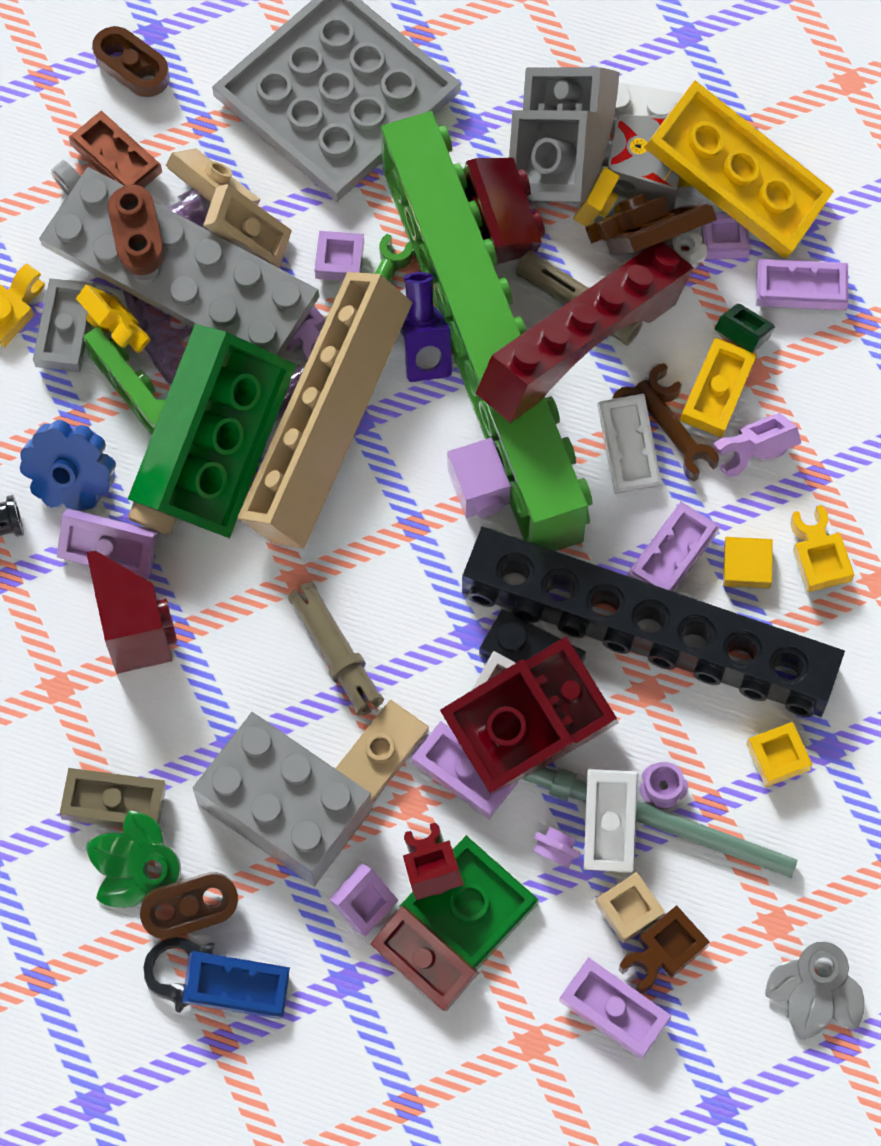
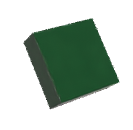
(744, 327)

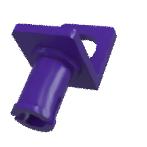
(424, 328)

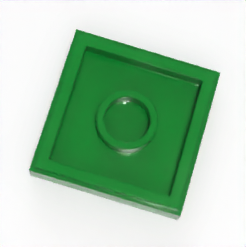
(480, 912)

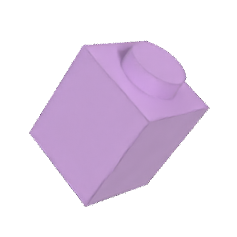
(479, 478)

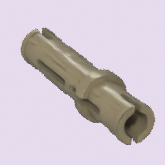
(563, 288)
(344, 664)

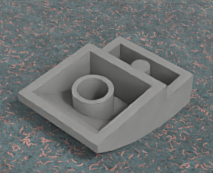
(563, 130)

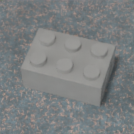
(283, 798)

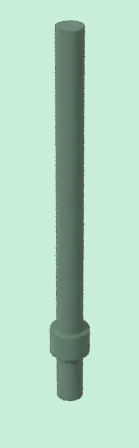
(565, 785)

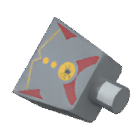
(638, 168)

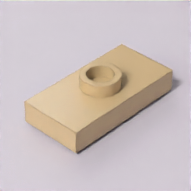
(204, 174)
(383, 748)

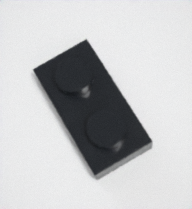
(518, 639)

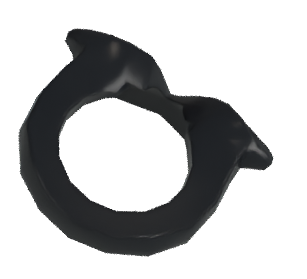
(174, 991)

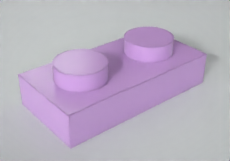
(120, 541)
(448, 765)
(615, 1008)

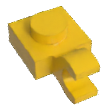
(14, 302)

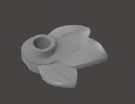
(815, 998)

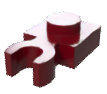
(431, 864)

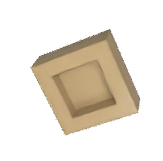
(629, 907)

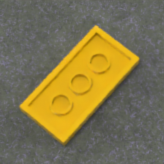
(739, 169)

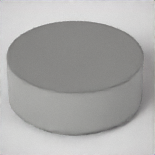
(65, 176)

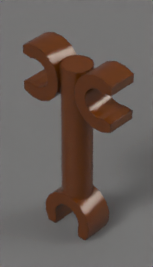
(655, 400)

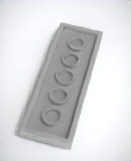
(201, 274)

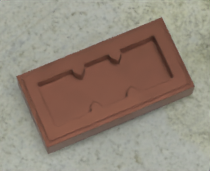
(114, 152)

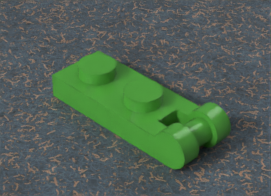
(132, 386)

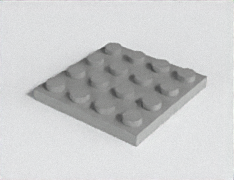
(329, 86)

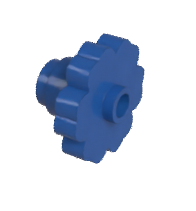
(67, 466)

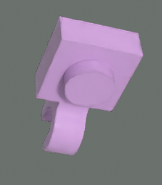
(762, 439)

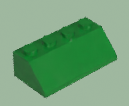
(212, 430)

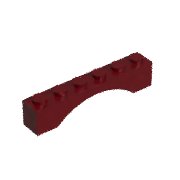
(537, 359)

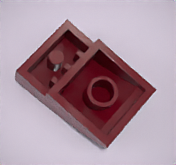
(529, 716)

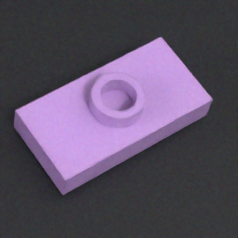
(802, 284)
(675, 548)

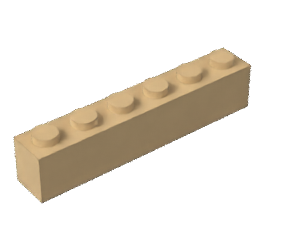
(325, 409)

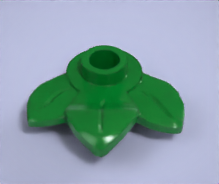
(126, 858)

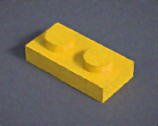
(718, 387)

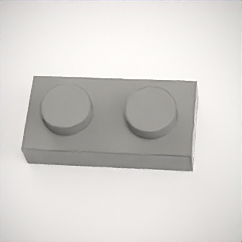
(62, 327)

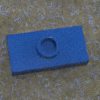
(236, 985)

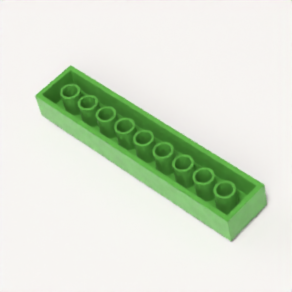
(475, 304)

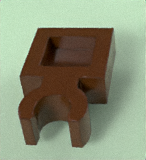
(633, 214)
(668, 945)

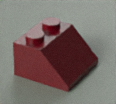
(504, 206)
(131, 616)

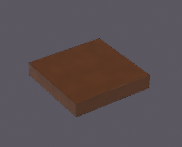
(666, 227)

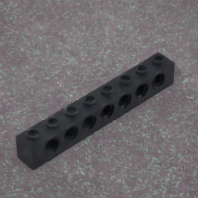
(677, 614)

